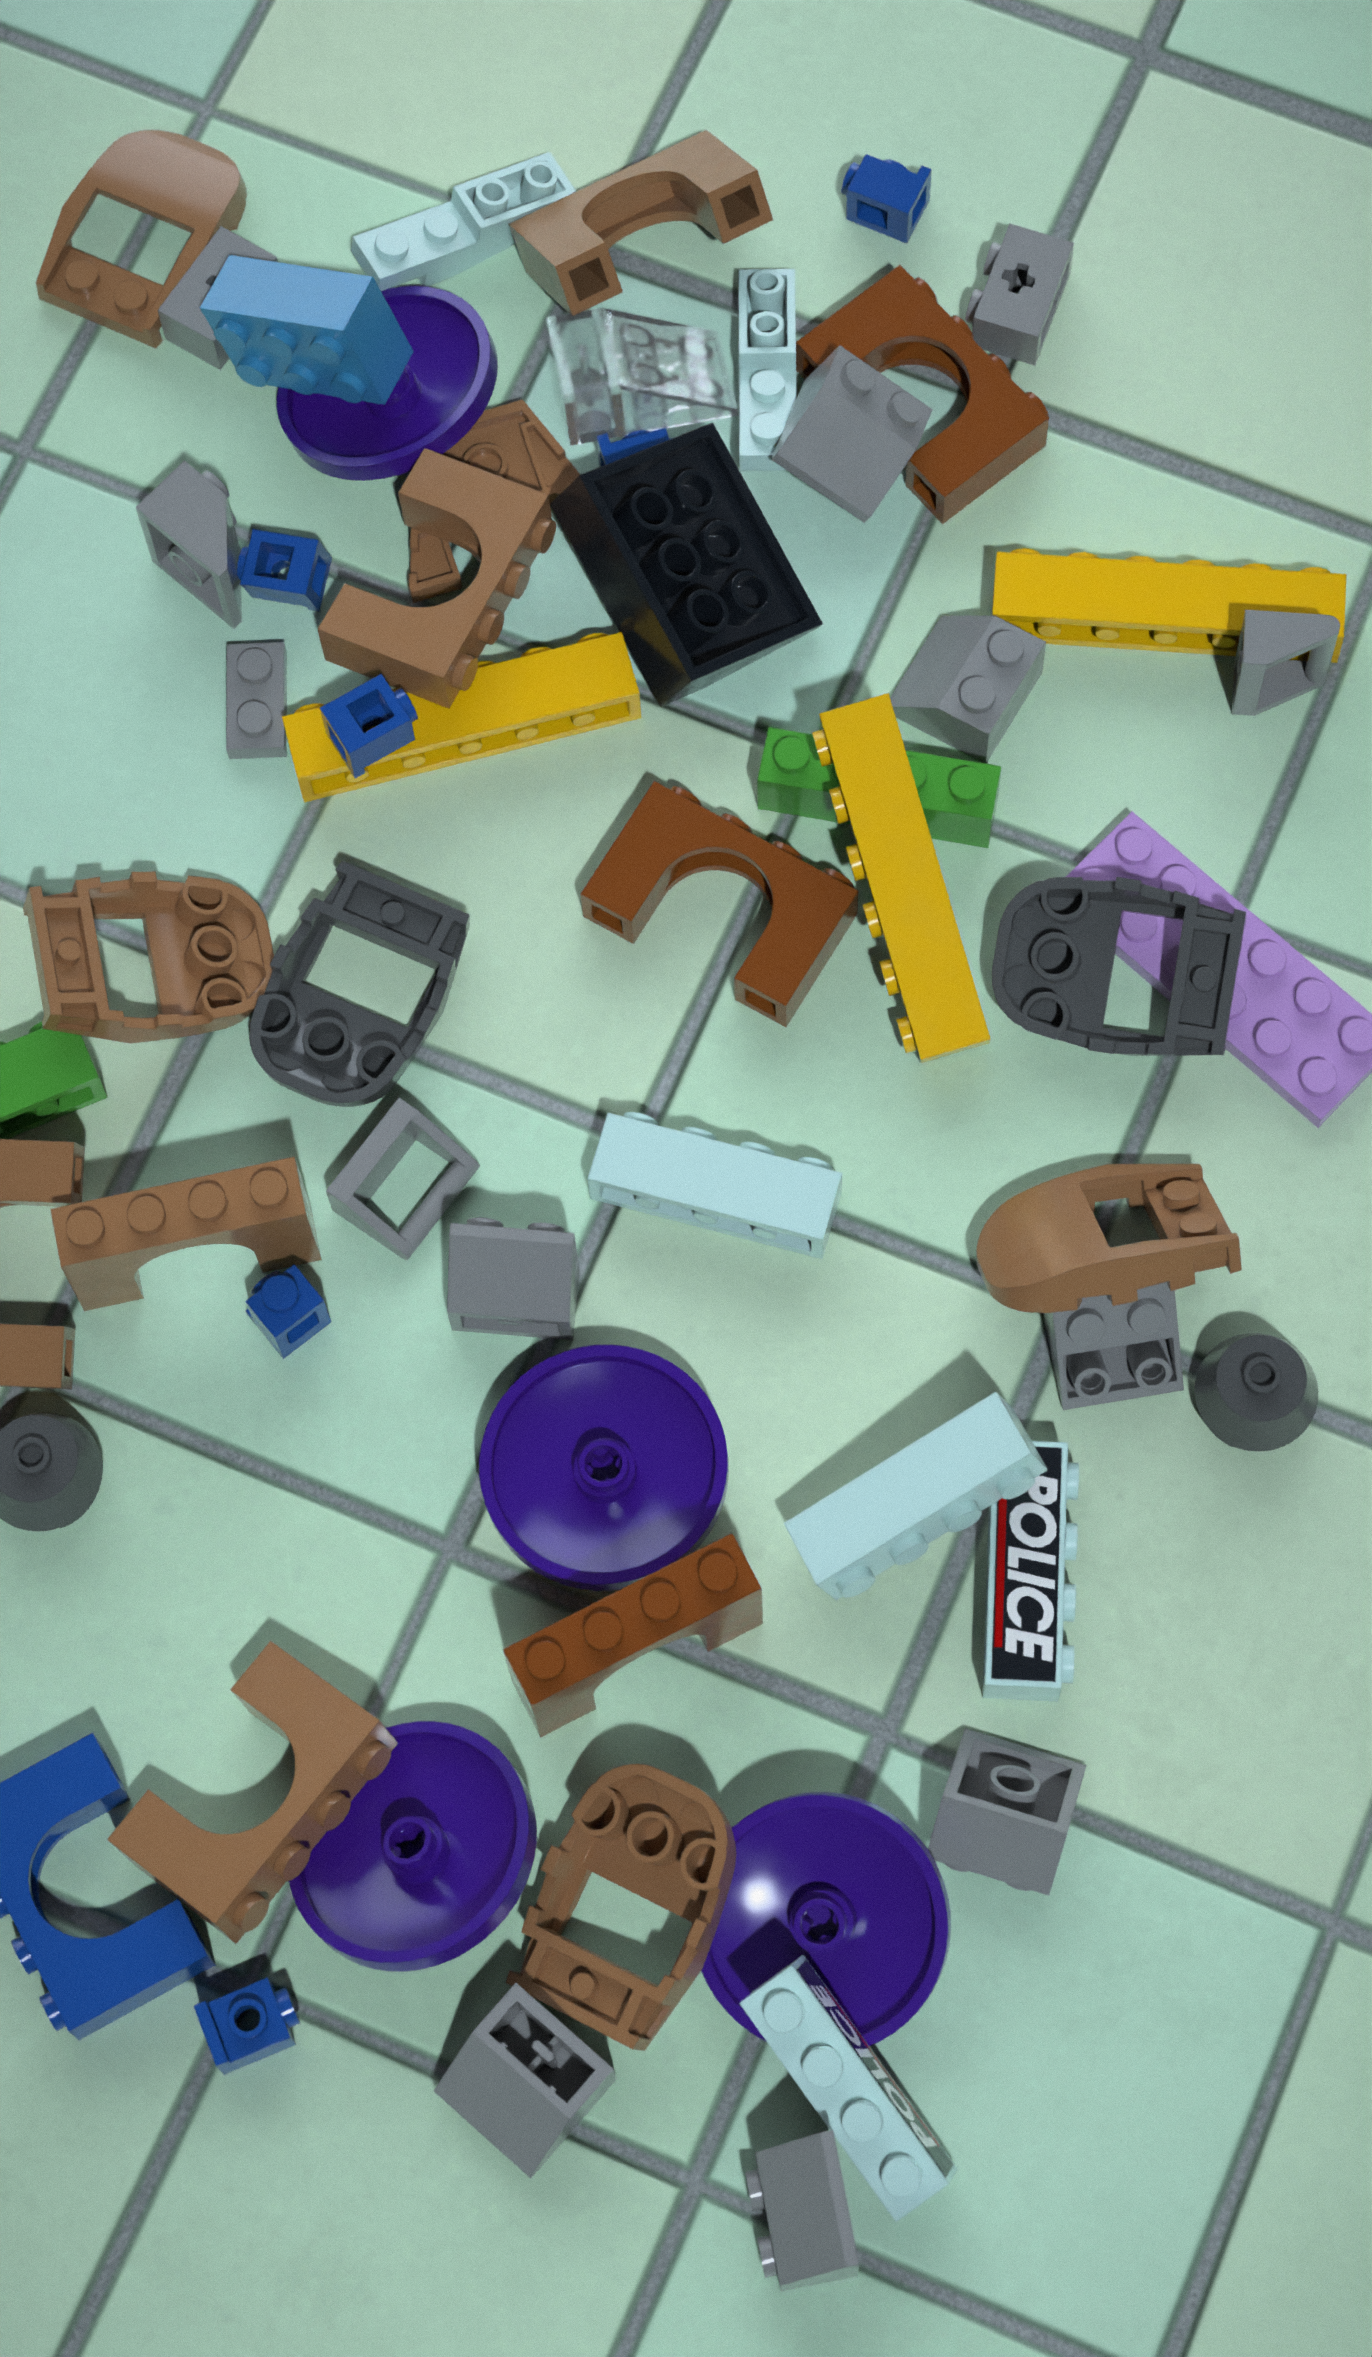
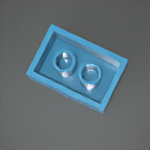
(307, 329)

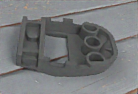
(1060, 956)
(328, 1044)

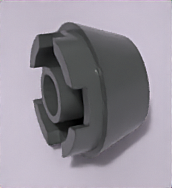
(1256, 1392)
(47, 1471)

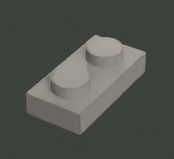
(256, 700)

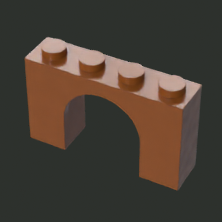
(904, 325)
(678, 837)
(700, 1595)

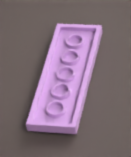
(1285, 1012)

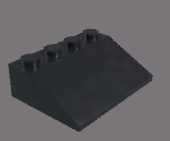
(685, 562)

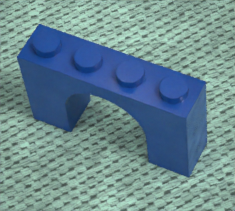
(86, 1978)

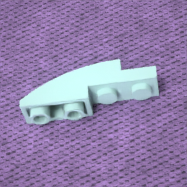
(461, 231)
(765, 363)

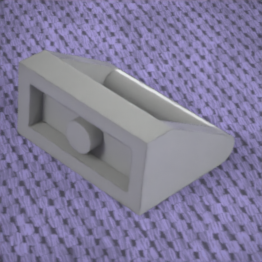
(1262, 663)
(376, 1161)

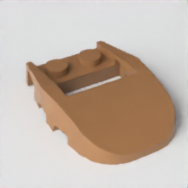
(163, 178)
(203, 949)
(1049, 1251)
(656, 1842)

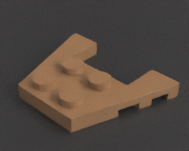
(507, 444)

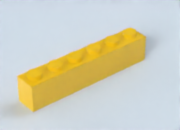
(1153, 602)
(505, 709)
(903, 878)

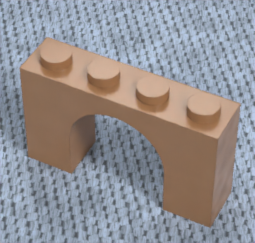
(691, 181)
(438, 646)
(39, 1176)
(250, 1206)
(238, 1874)

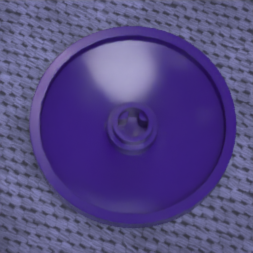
(429, 407)
(603, 1466)
(423, 1854)
(844, 1891)

